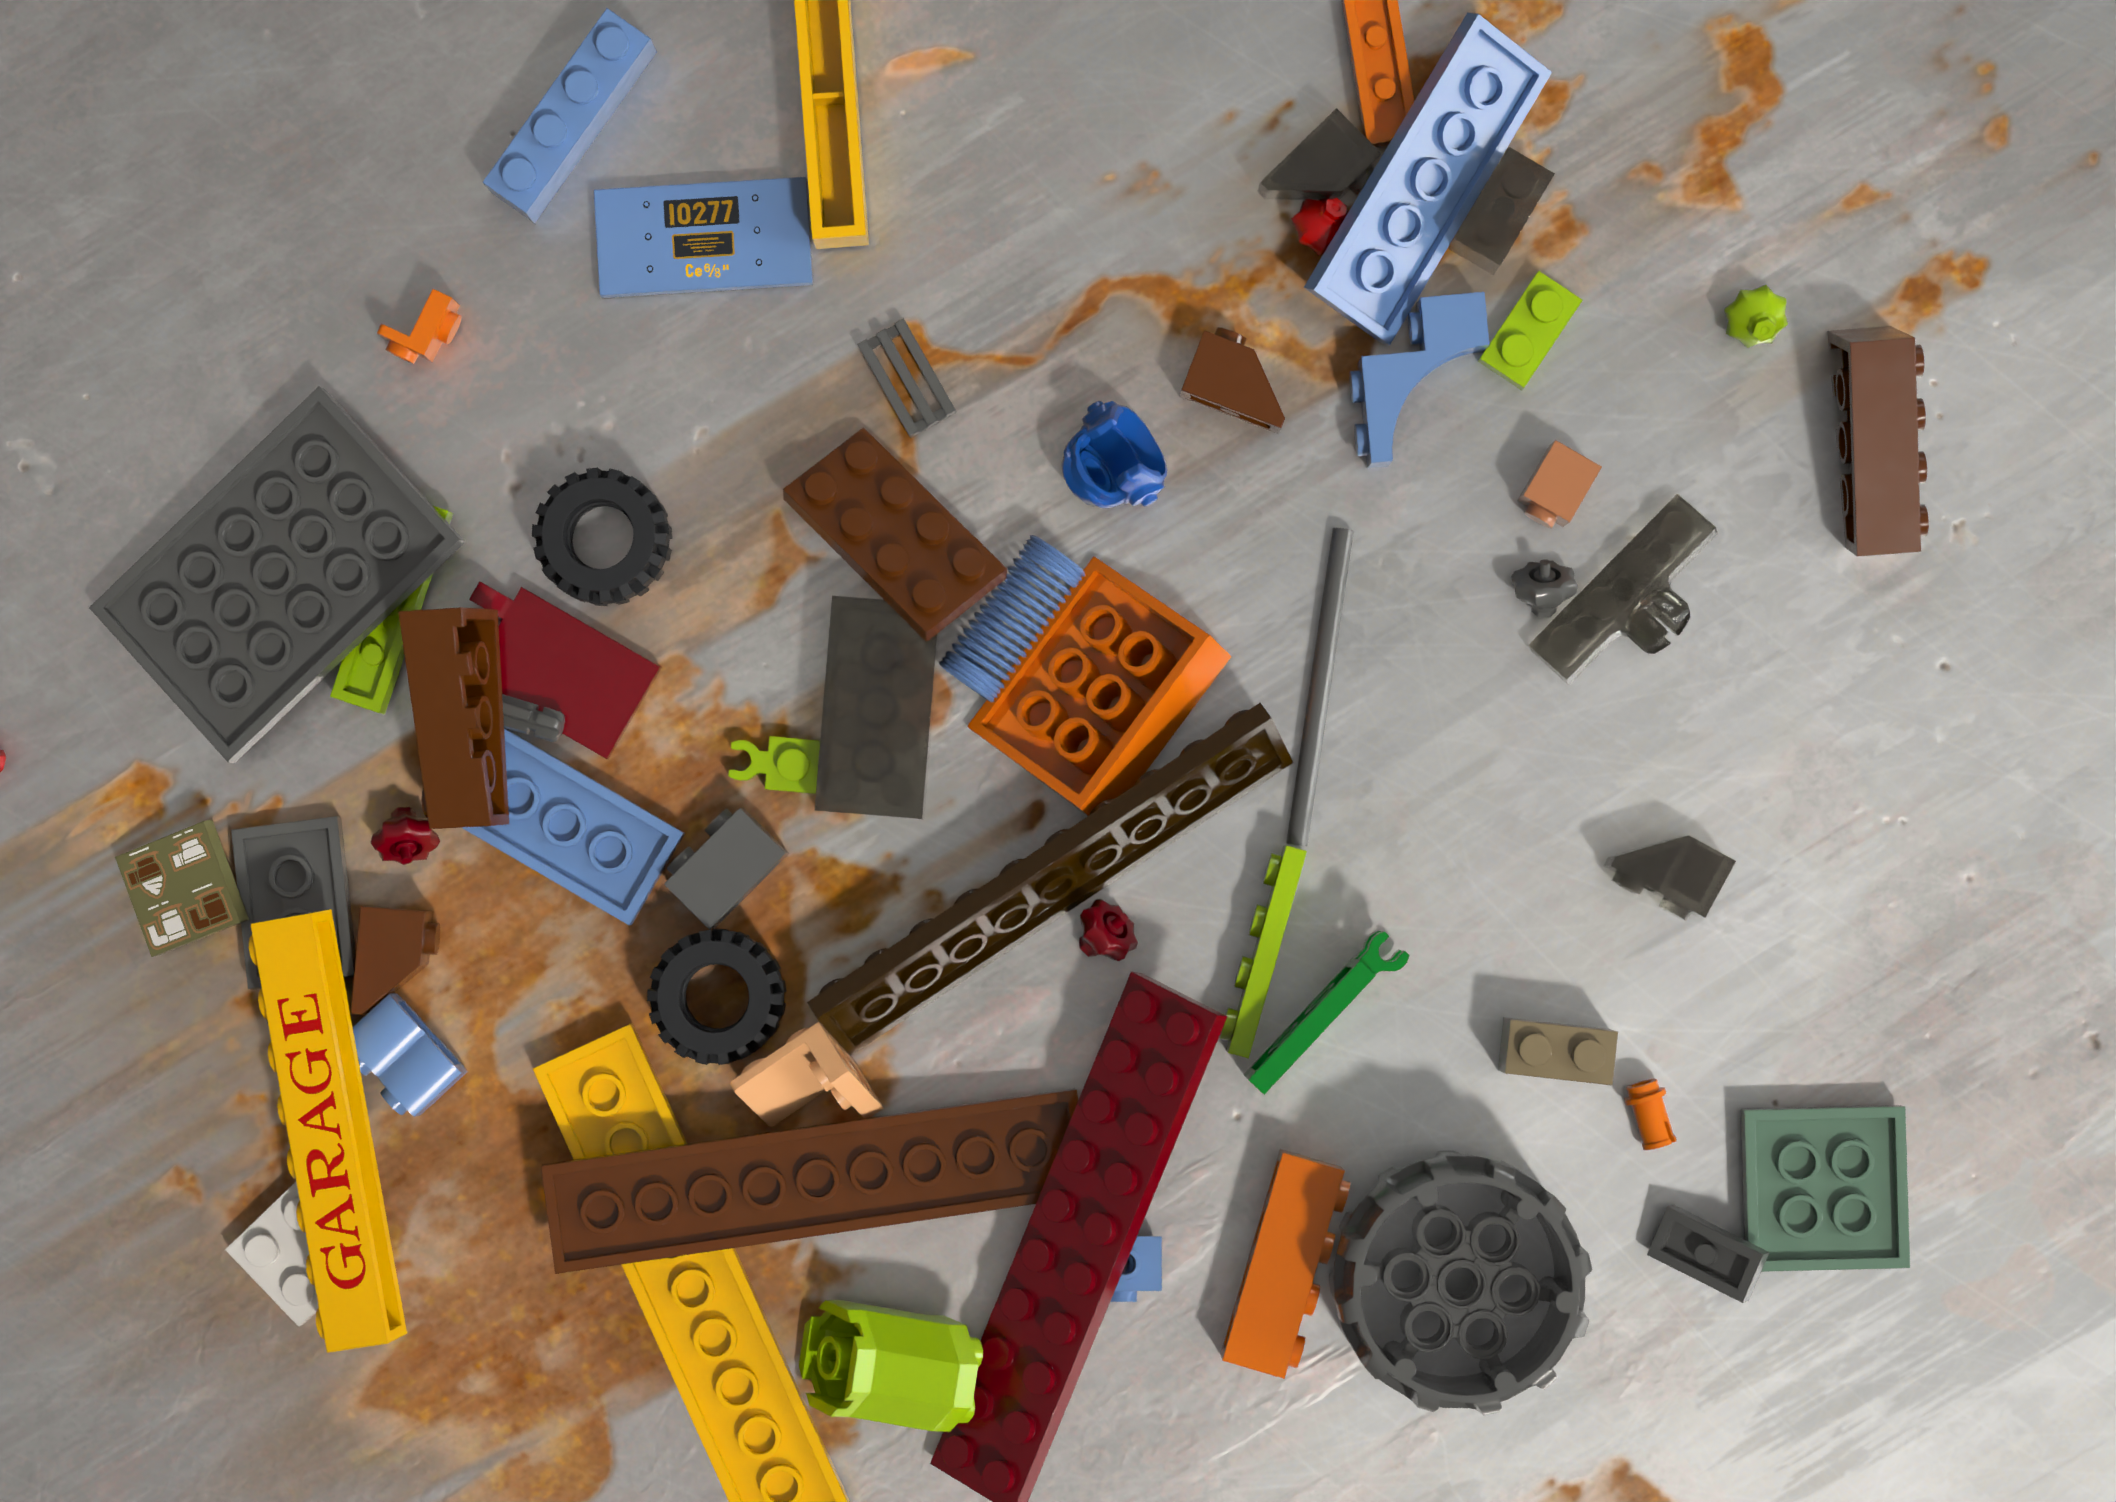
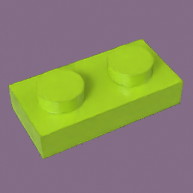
(1530, 330)

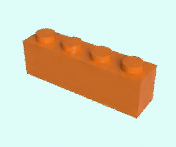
(1283, 1263)

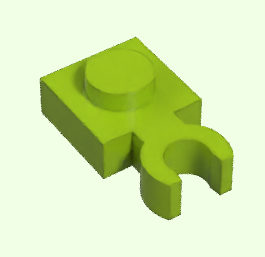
(788, 764)

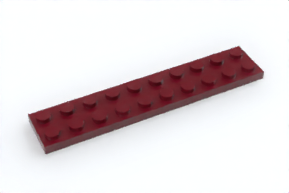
(1080, 1236)

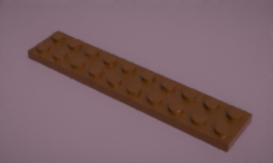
(803, 1181)

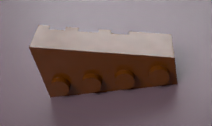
(1880, 439)
(457, 714)

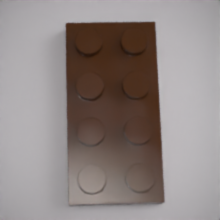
(895, 534)

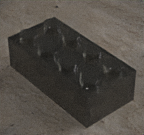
(875, 712)

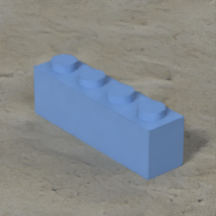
(570, 115)

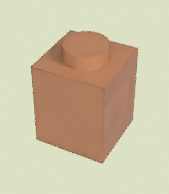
(1558, 485)

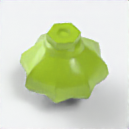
(1756, 316)

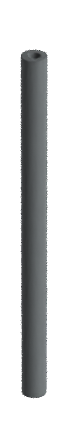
(1320, 686)

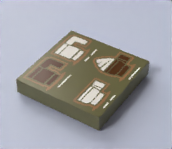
(182, 888)

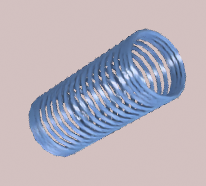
(968, 670)

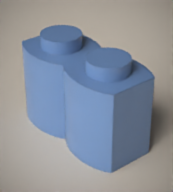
(405, 1056)

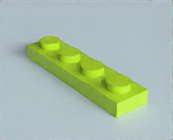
(372, 667)
(1256, 972)

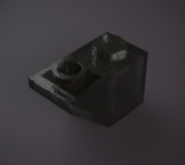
(1677, 870)

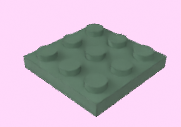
(1826, 1187)

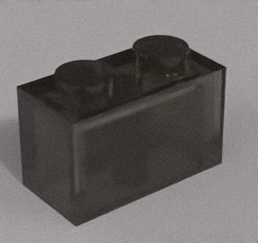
(1501, 211)

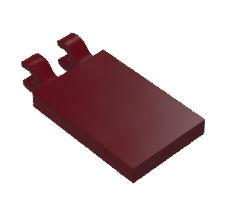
(568, 668)

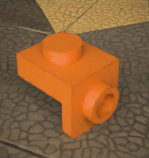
(435, 325)

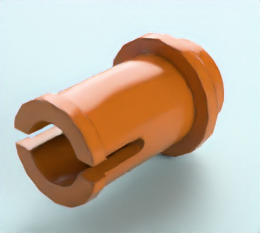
(1650, 1113)

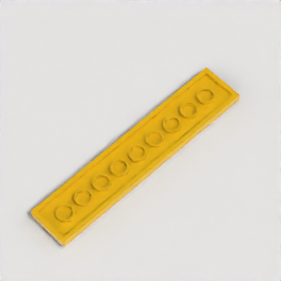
(698, 1302)

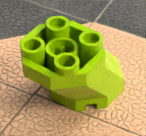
(890, 1366)

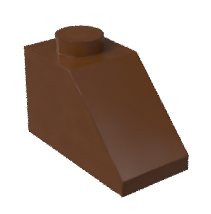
(1232, 381)
(390, 952)

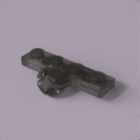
(1629, 594)

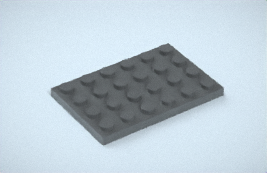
(276, 575)

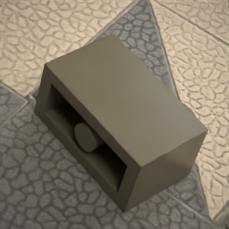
(1557, 1051)

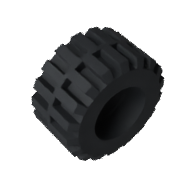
(565, 509)
(671, 1009)

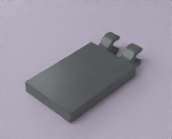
(292, 873)

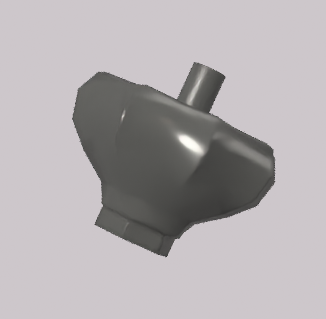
(1544, 586)

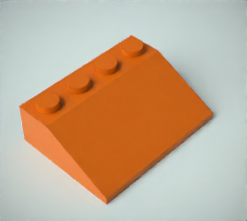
(1100, 689)

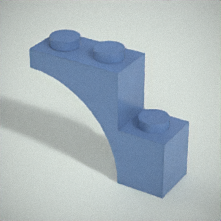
(1444, 330)

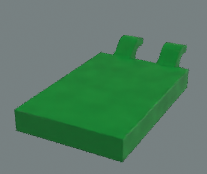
(1323, 1011)

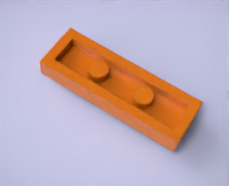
(1379, 66)

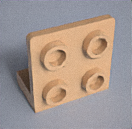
(802, 1071)

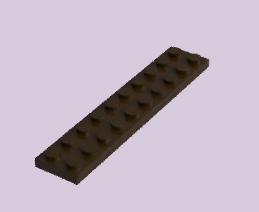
(1052, 880)

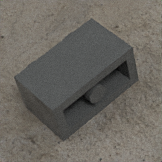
(724, 867)

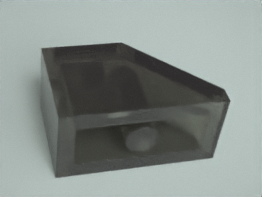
(1324, 164)

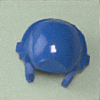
(1114, 459)

